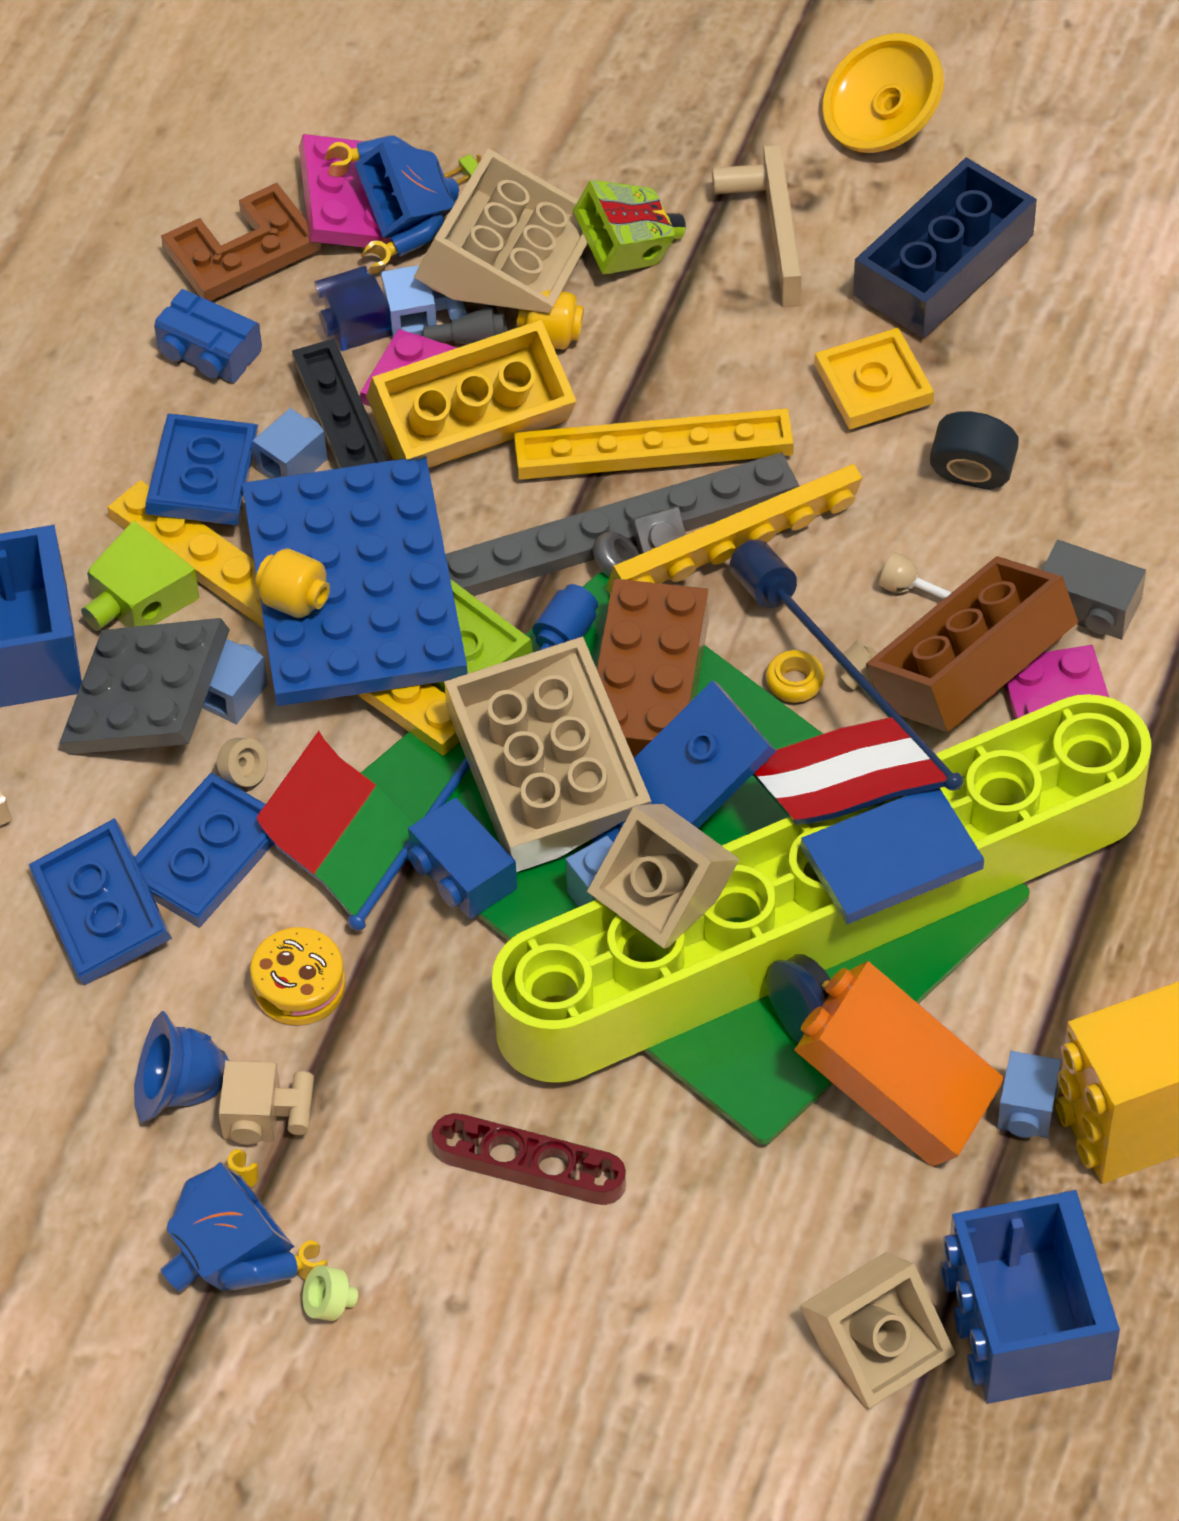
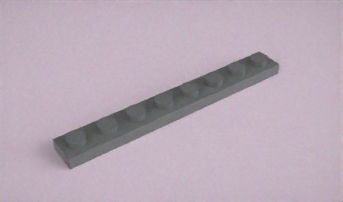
(572, 538)

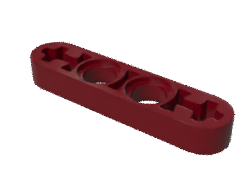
(525, 1166)

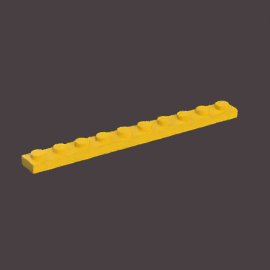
(232, 577)

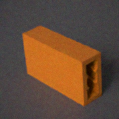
(898, 1063)

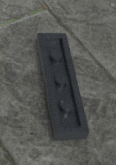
(337, 405)

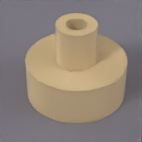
(858, 654)
(242, 761)

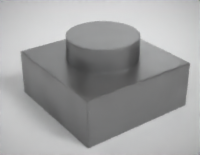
(657, 528)

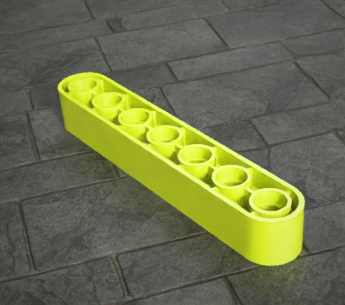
(602, 990)

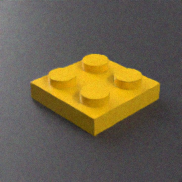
(874, 378)

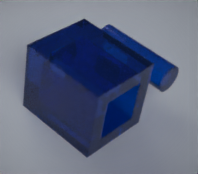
(353, 308)

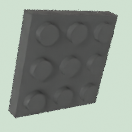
(145, 686)

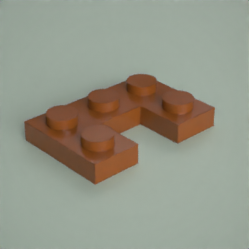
(217, 269)

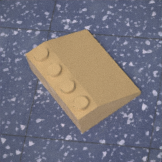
(505, 240)
(545, 751)

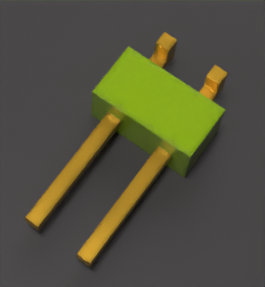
(467, 166)

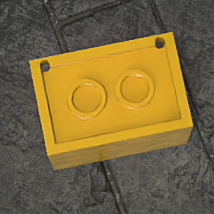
(1123, 1084)

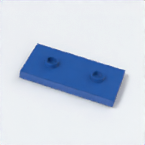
(700, 757)

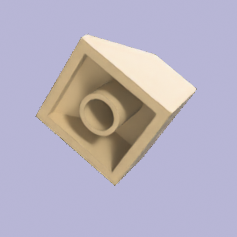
(662, 873)
(878, 1328)

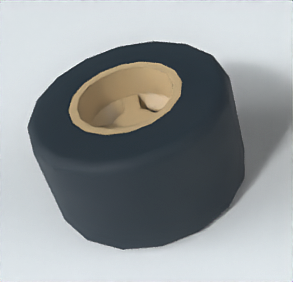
(974, 450)

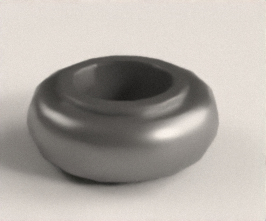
(611, 550)

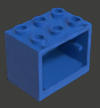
(35, 620)
(1030, 1297)

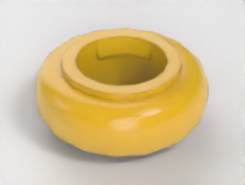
(795, 661)

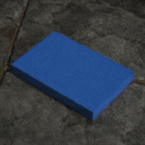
(201, 469)
(204, 850)
(891, 854)
(99, 901)

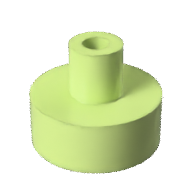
(327, 1293)

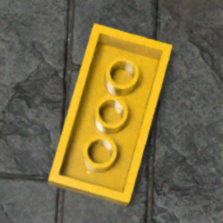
(472, 396)

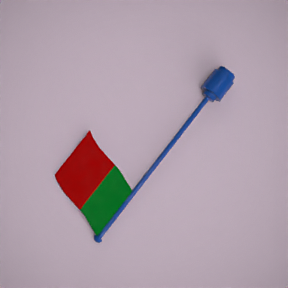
(350, 828)

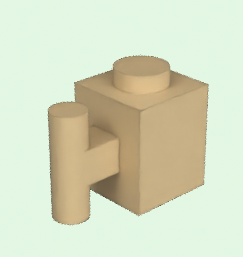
(254, 1100)

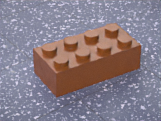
(973, 643)
(652, 654)

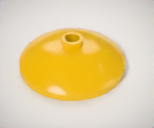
(883, 92)

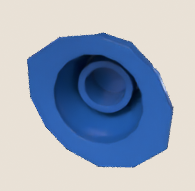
(176, 1068)

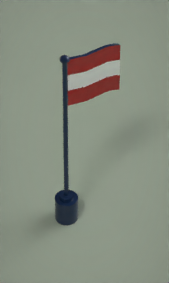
(847, 765)

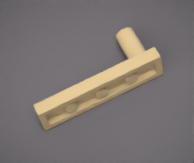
(771, 179)

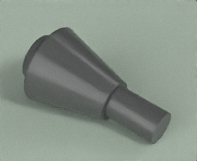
(469, 328)

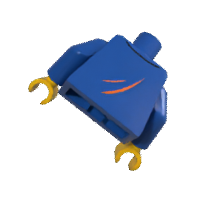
(403, 191)
(230, 1233)

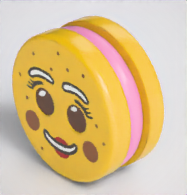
(297, 976)

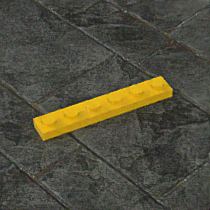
(653, 443)
(761, 522)

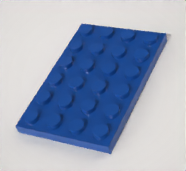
(388, 577)

